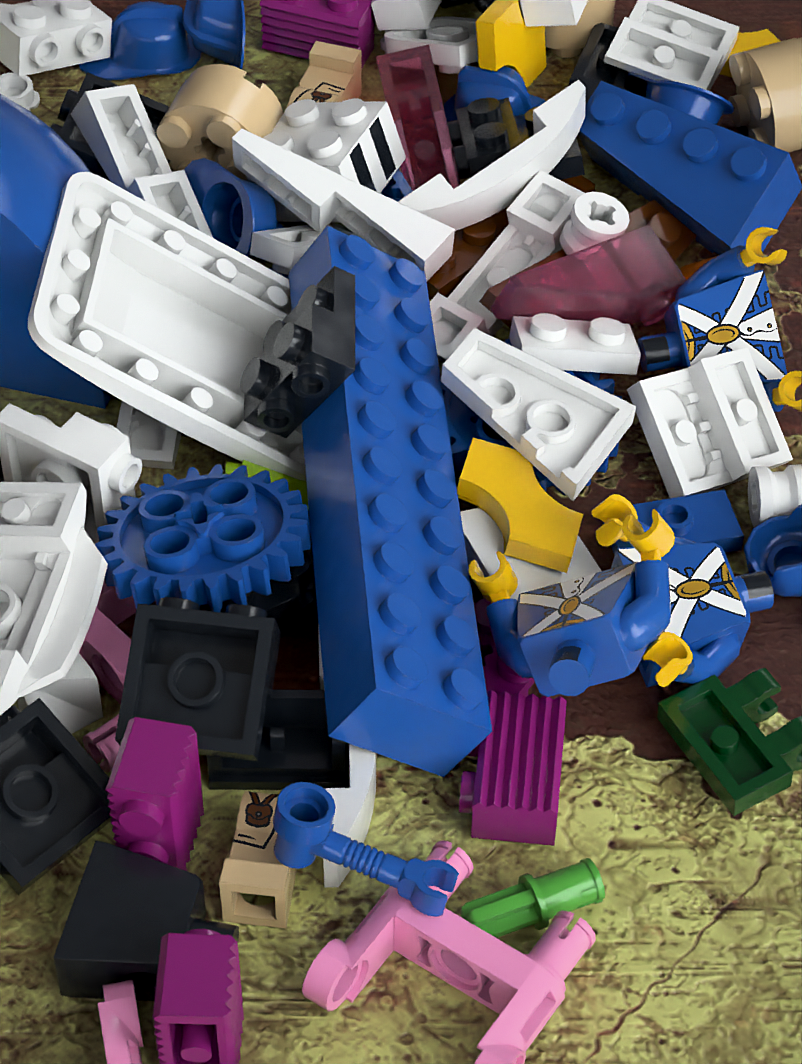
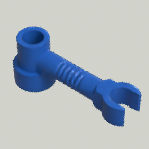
(306, 830)

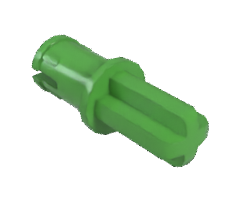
(536, 899)

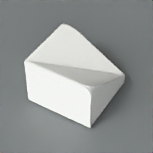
(71, 699)

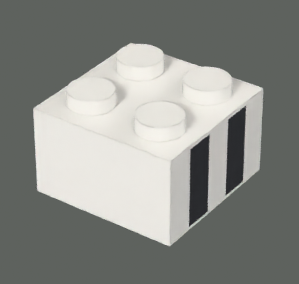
(344, 137)

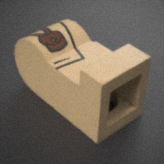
(331, 75)
(255, 868)

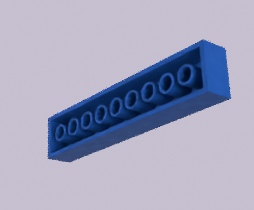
(389, 527)

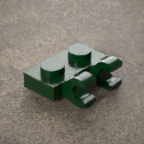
(726, 746)

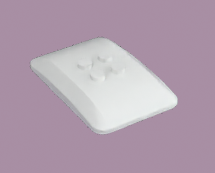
(160, 317)

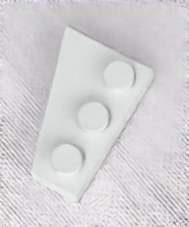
(538, 409)

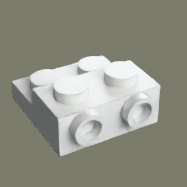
(52, 35)
(75, 453)

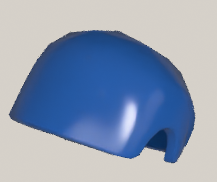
(777, 550)

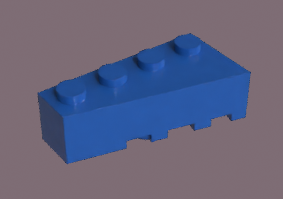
(694, 169)

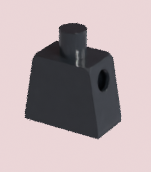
(120, 920)

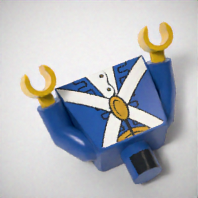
(724, 311)
(706, 602)
(587, 625)

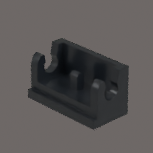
(291, 748)

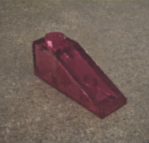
(419, 115)
(616, 279)

